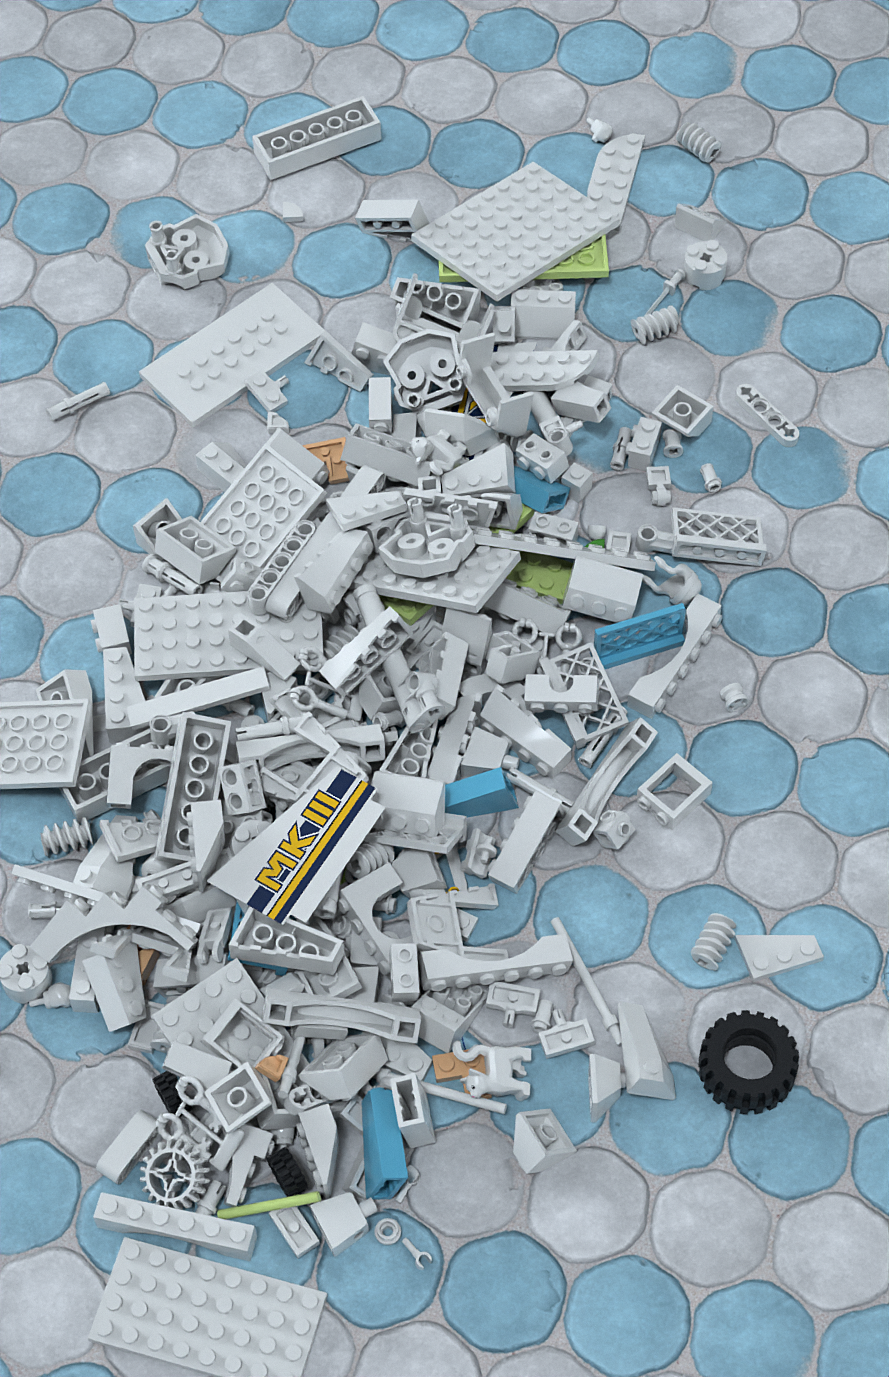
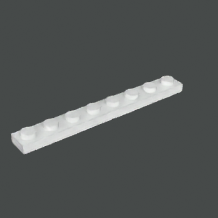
(75, 891)

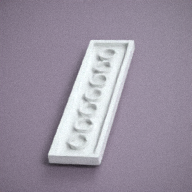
(552, 547)

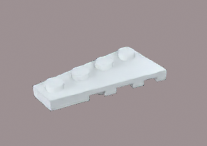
(476, 511)

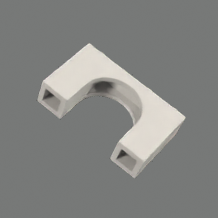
(124, 765)
(357, 903)

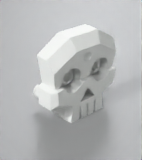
(177, 247)
(422, 355)
(428, 542)

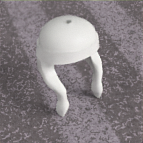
(680, 587)

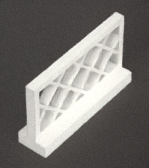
(716, 547)
(572, 718)
(452, 832)
(178, 880)

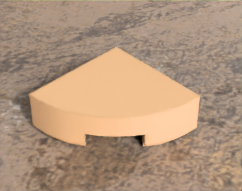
(272, 1067)

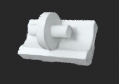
(479, 854)

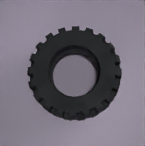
(755, 1032)

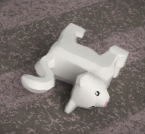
(441, 452)
(499, 1066)

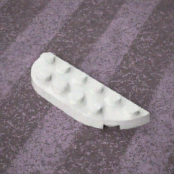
(615, 173)
(542, 368)

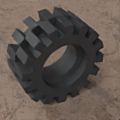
(165, 1085)
(287, 1172)

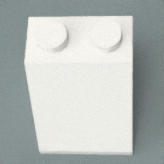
(299, 456)

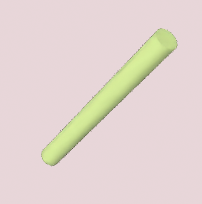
(269, 1205)

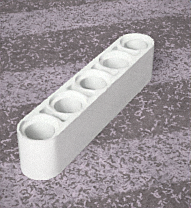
(278, 566)

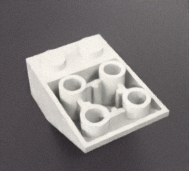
(473, 629)
(205, 839)
(449, 1014)
(321, 1145)

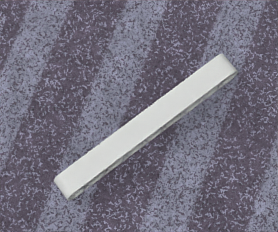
(286, 595)

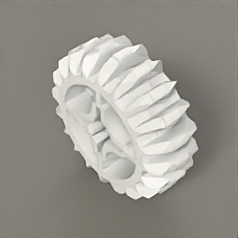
(176, 1164)

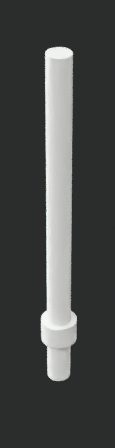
(609, 1020)
(290, 1073)
(450, 1094)

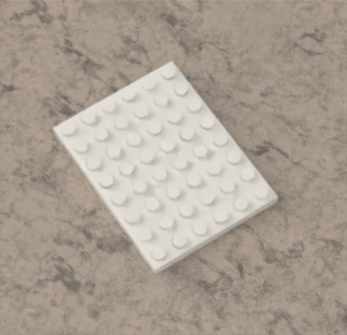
(515, 231)

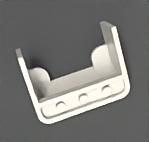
(409, 320)
(500, 410)

